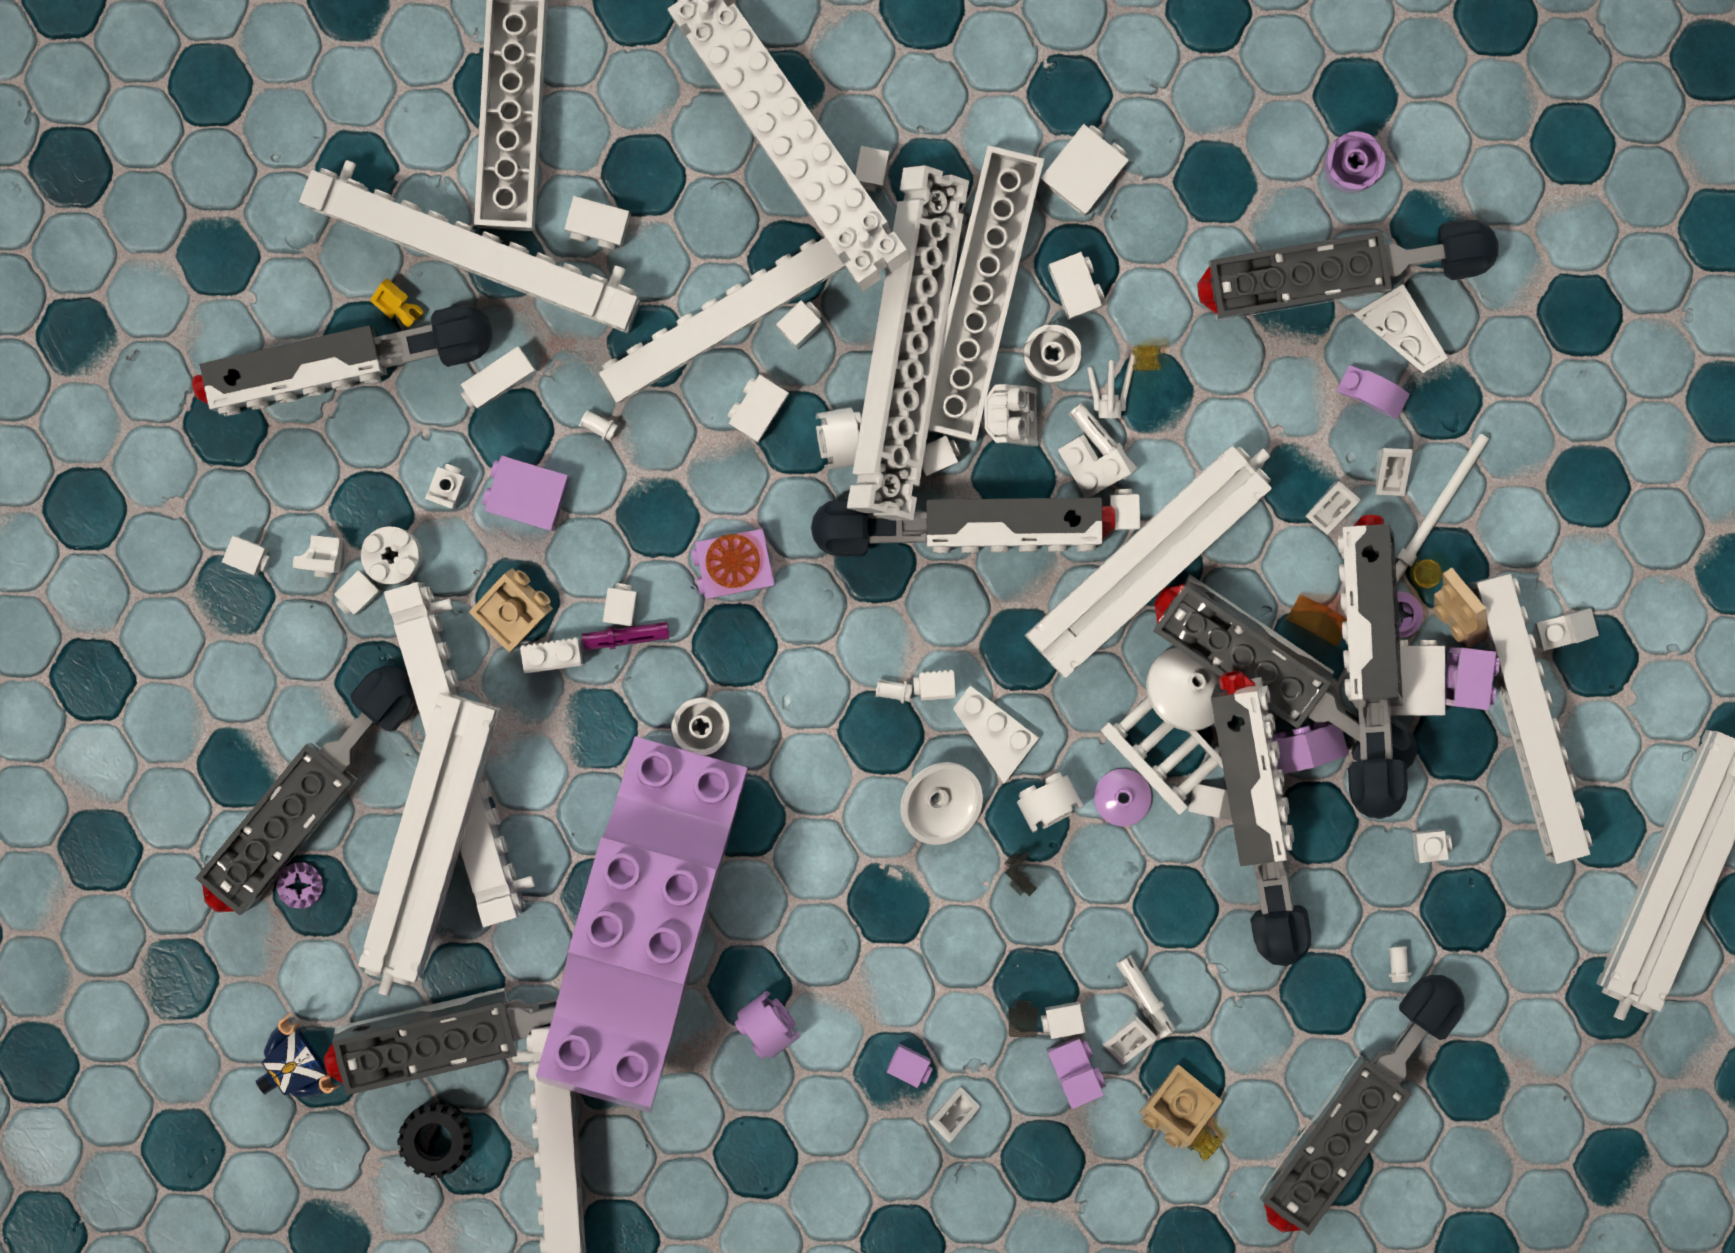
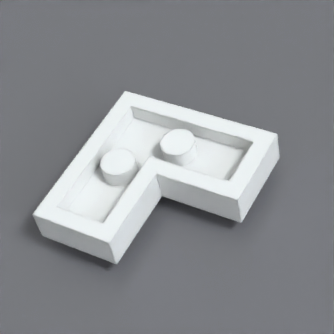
(1093, 473)

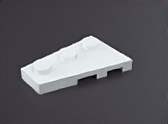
(1404, 328)
(995, 732)

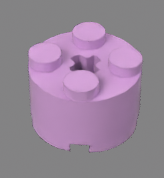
(1367, 153)
(767, 1025)

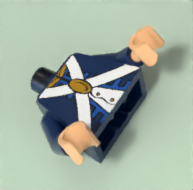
(293, 1064)

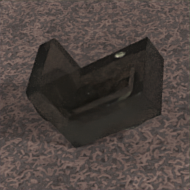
(1019, 881)
(1022, 1019)

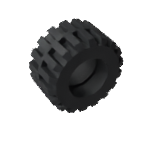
(421, 1160)

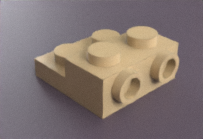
(511, 609)
(1460, 610)
(1179, 1108)

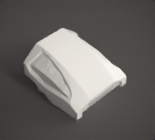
(1011, 414)

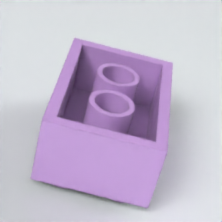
(1470, 678)

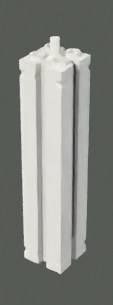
(1150, 559)
(428, 840)
(1675, 882)

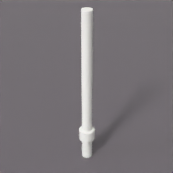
(1408, 555)

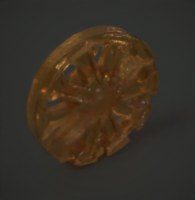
(732, 560)

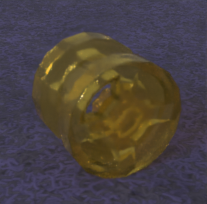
(1146, 358)
(1430, 571)
(1205, 1143)

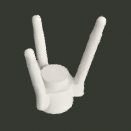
(1111, 405)

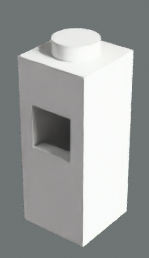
(497, 379)

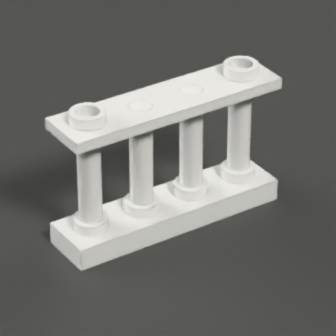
(1156, 775)

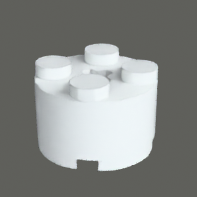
(1054, 338)
(838, 437)
(376, 548)
(687, 716)
(1049, 803)

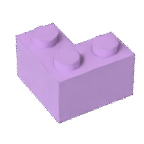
(1310, 747)
(1075, 1072)

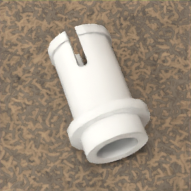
(599, 425)
(894, 690)
(1399, 964)

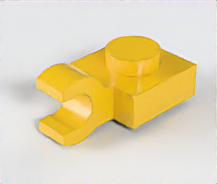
(393, 303)

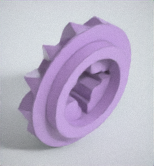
(1412, 606)
(308, 875)

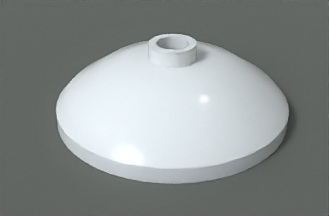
(1176, 696)
(950, 812)

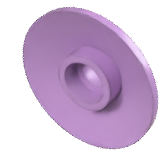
(1107, 795)

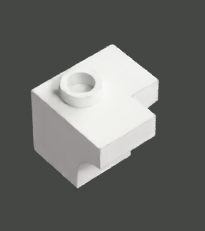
(322, 556)

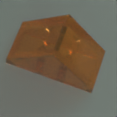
(1317, 619)

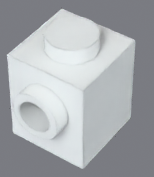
(1431, 845)

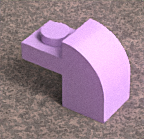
(1373, 391)

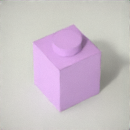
(909, 1066)

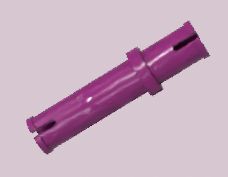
(623, 636)

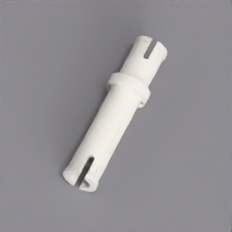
(1095, 431)
(1152, 1007)

